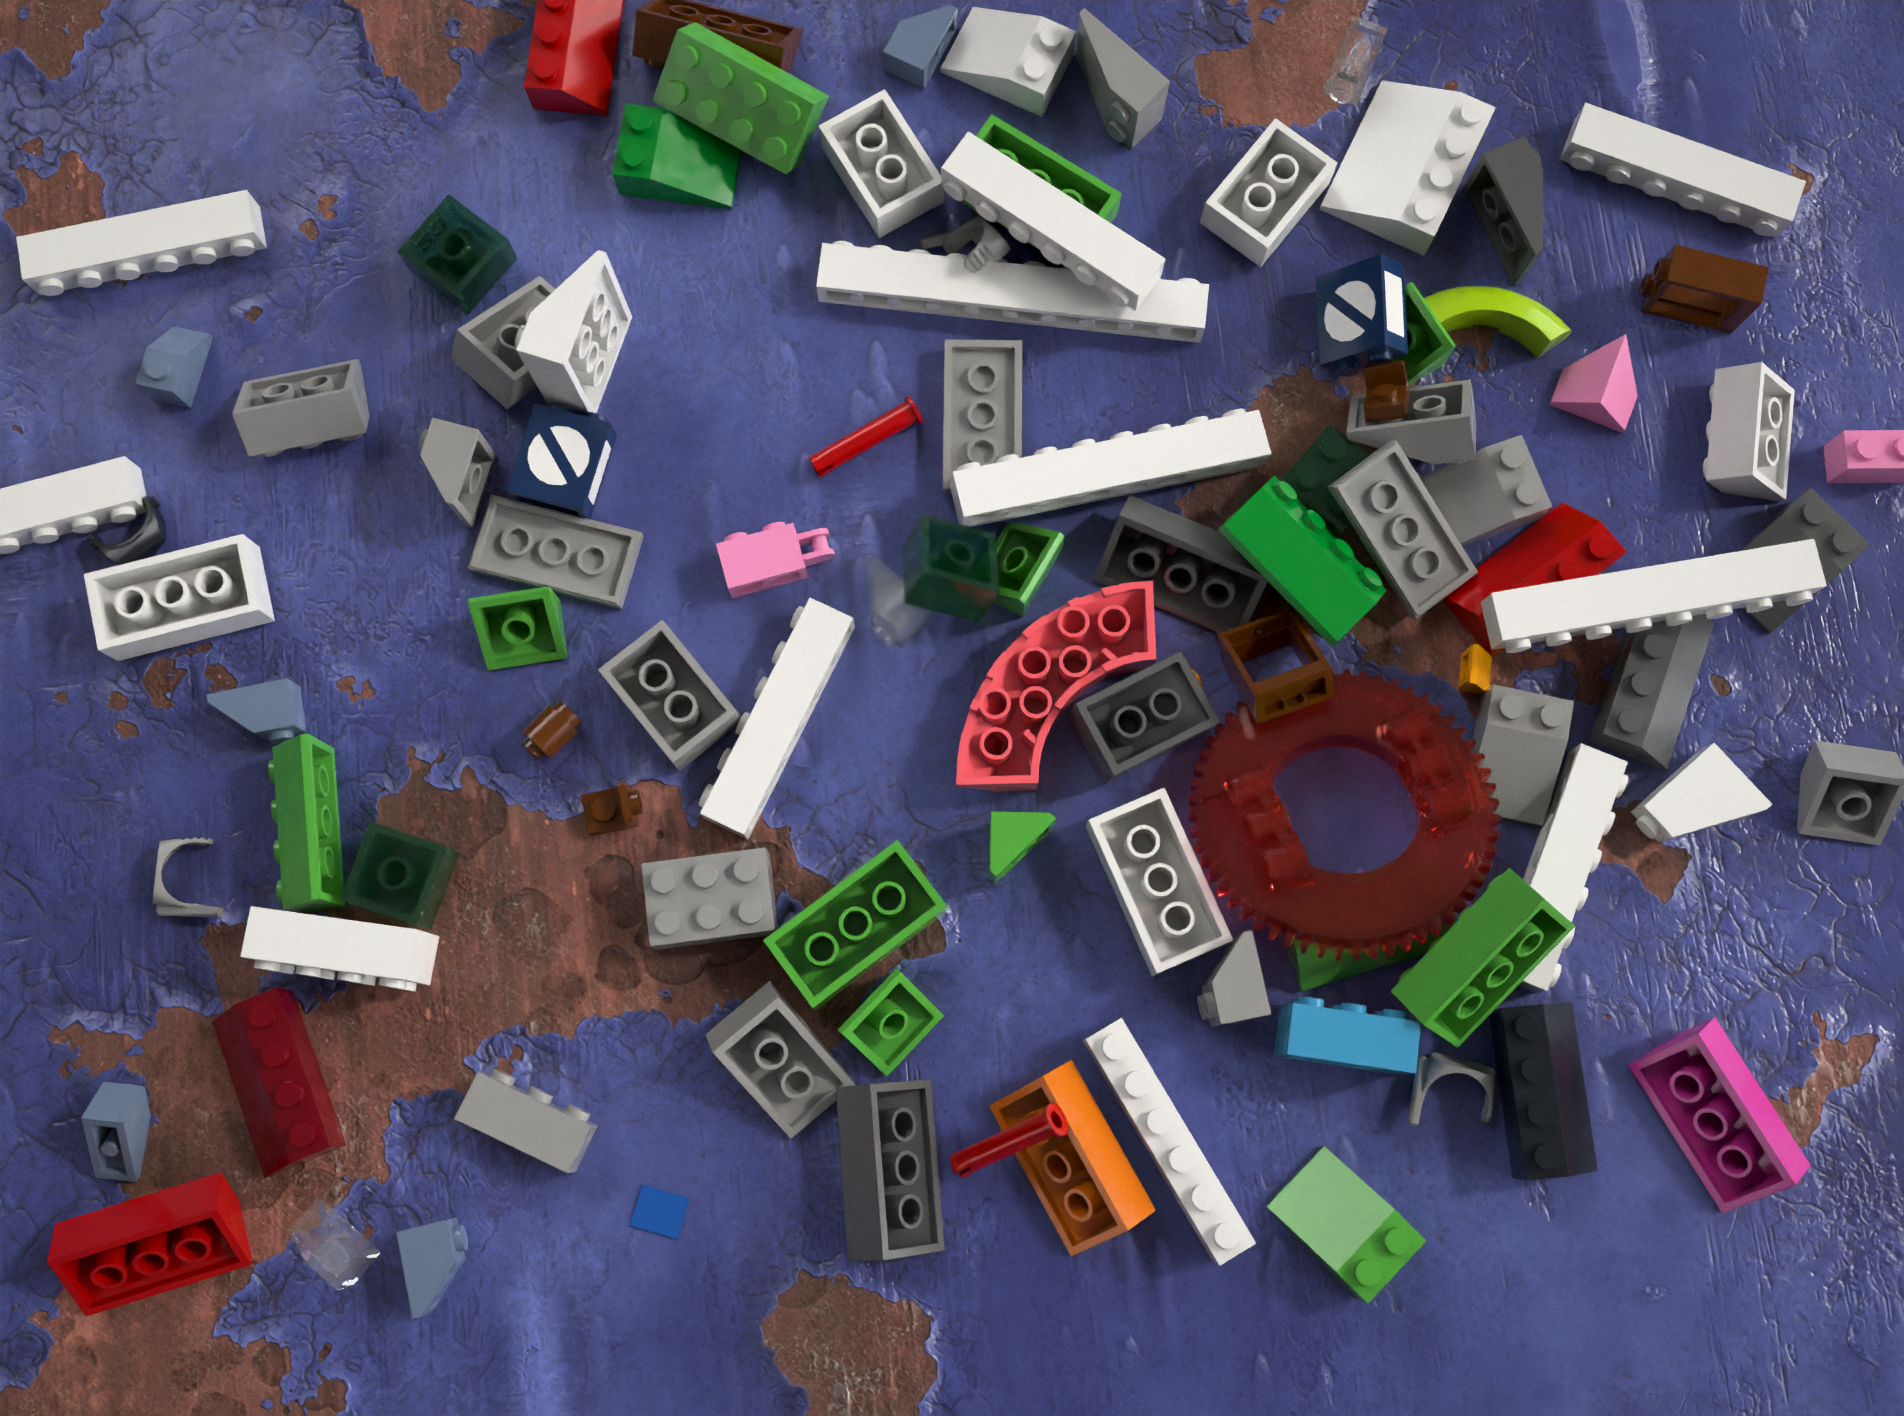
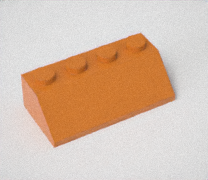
(1083, 1174)

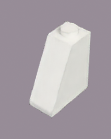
(1699, 796)

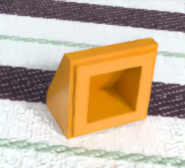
(1475, 670)

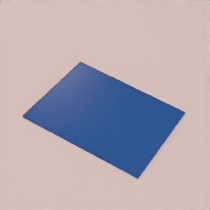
(659, 1212)

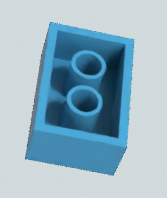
(1348, 1036)

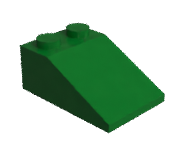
(673, 160)

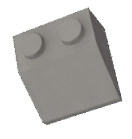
(459, 465)
(1849, 792)
(1235, 985)

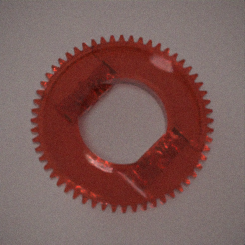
(1263, 862)

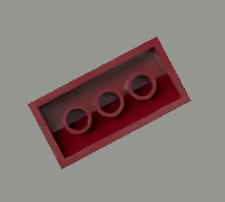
(278, 1081)

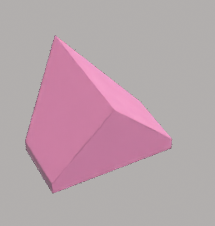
(1599, 386)

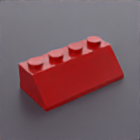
(573, 55)
(1554, 549)
(150, 1244)

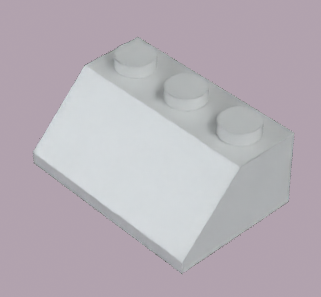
(1749, 432)

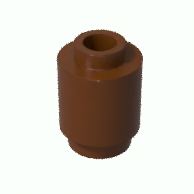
(550, 731)

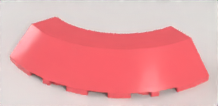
(1044, 674)

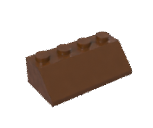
(660, 19)

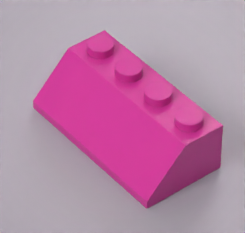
(1720, 1116)

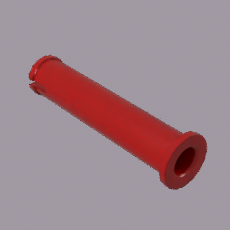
(865, 437)
(1010, 1141)

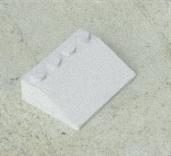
(1407, 162)
(576, 336)

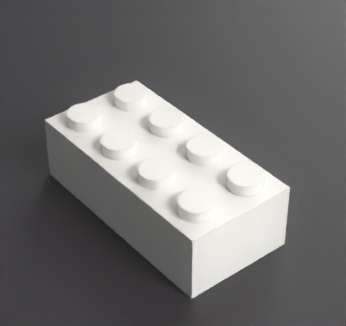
(178, 597)
(1158, 882)
(331, 945)

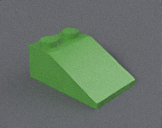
(1346, 1224)

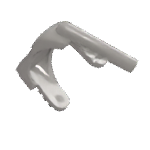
(988, 243)
(165, 902)
(1440, 1064)

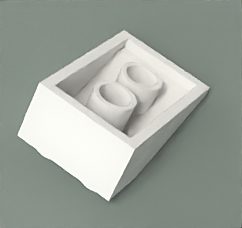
(1011, 56)

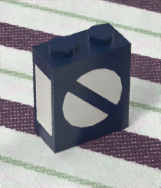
(1361, 315)
(562, 460)

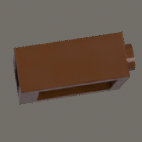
(1703, 289)
(1284, 691)

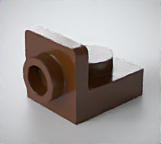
(1386, 391)
(612, 809)

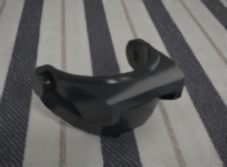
(142, 544)

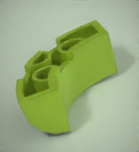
(1500, 308)

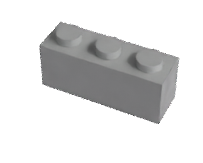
(527, 1120)

